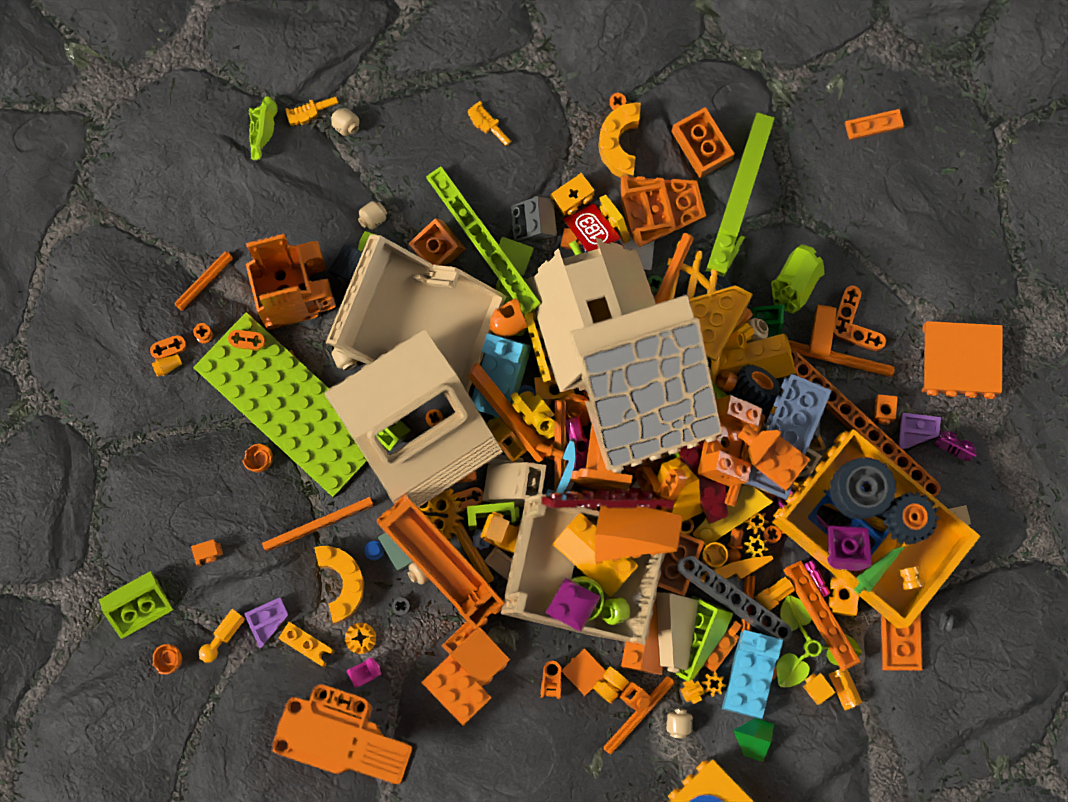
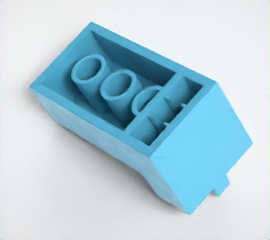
(505, 365)
(751, 674)

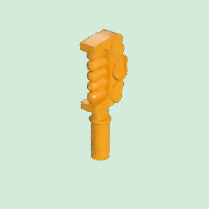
(308, 112)
(486, 123)

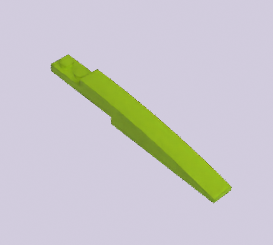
(740, 193)
(483, 240)

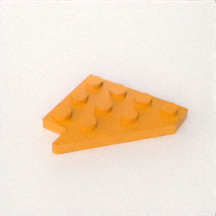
(718, 316)

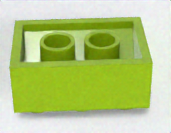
(135, 605)

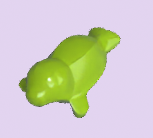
(261, 126)

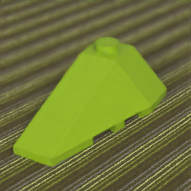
(708, 630)

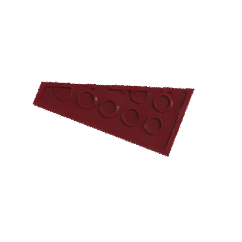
(711, 492)
(618, 499)

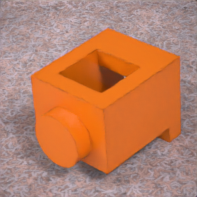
(207, 552)
(639, 700)

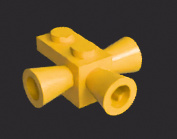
(535, 412)

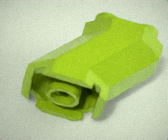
(797, 279)

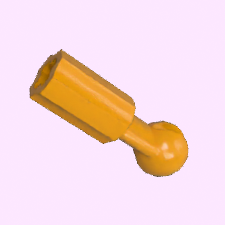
(222, 634)

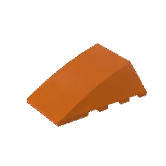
(659, 206)
(635, 532)

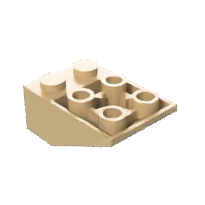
(513, 482)

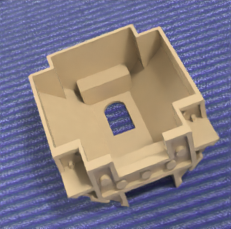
(568, 285)

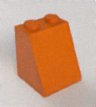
(476, 653)

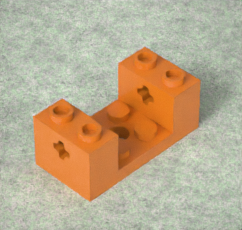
(724, 463)

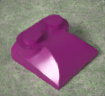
(848, 548)
(572, 604)

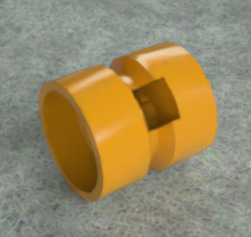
(714, 555)
(610, 685)

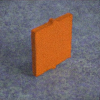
(584, 671)

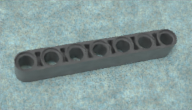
(725, 595)

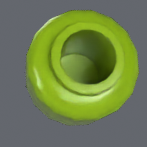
(615, 611)

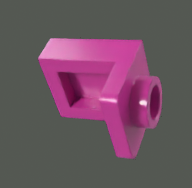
(364, 672)

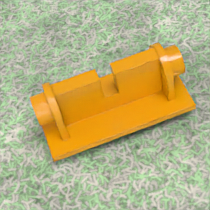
(845, 689)

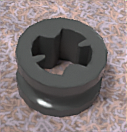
(401, 612)
(946, 622)

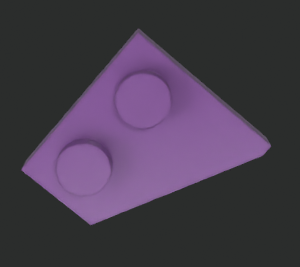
(917, 429)
(266, 619)

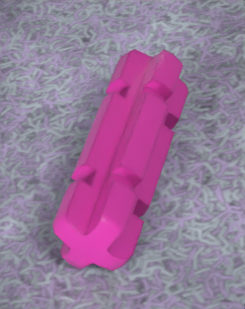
(817, 578)

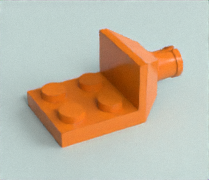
(774, 456)

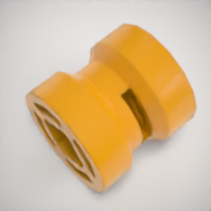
(911, 577)

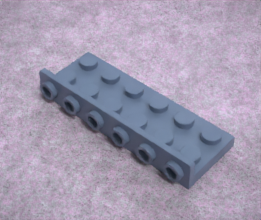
(796, 418)

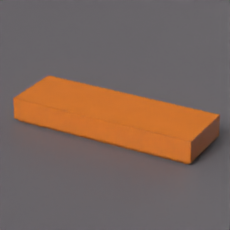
(874, 124)

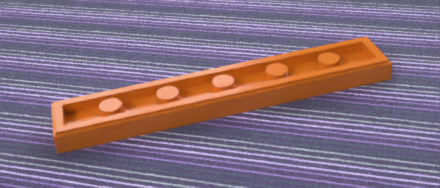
(505, 410)
(317, 524)
(822, 616)

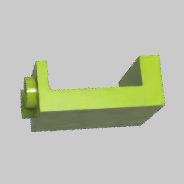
(483, 511)

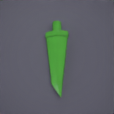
(872, 575)

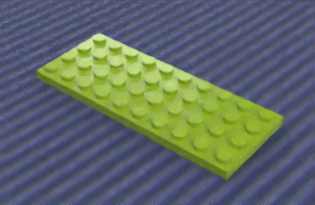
(284, 404)

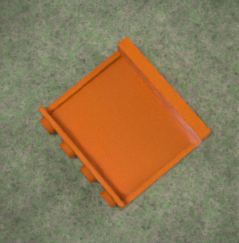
(963, 359)

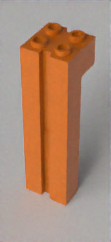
(440, 561)

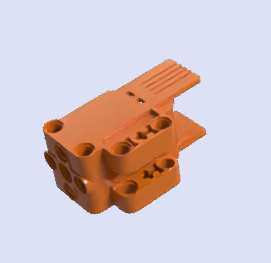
(297, 262)
(338, 740)

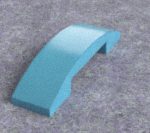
(570, 455)

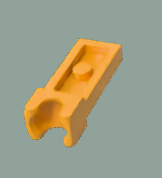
(305, 643)

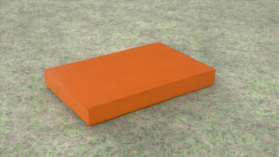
(901, 646)

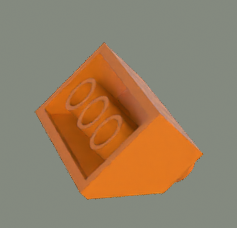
(645, 657)

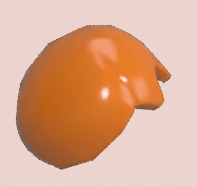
(258, 458)
(167, 659)

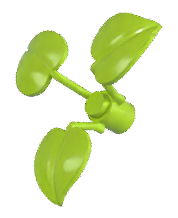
(790, 668)

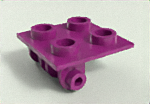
(965, 446)

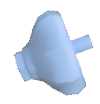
(479, 542)

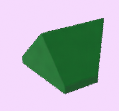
(772, 316)
(754, 738)

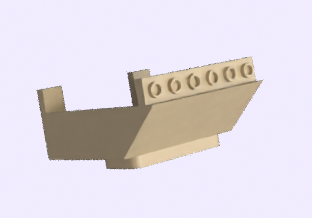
(393, 389)
(541, 568)

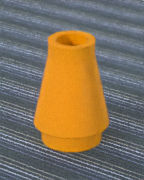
(165, 365)

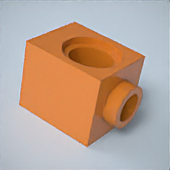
(889, 402)

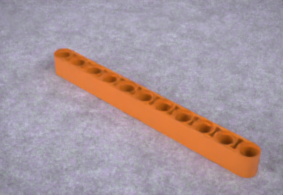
(868, 425)

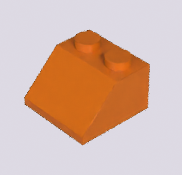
(437, 244)

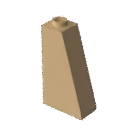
(675, 630)

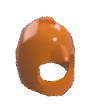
(508, 320)

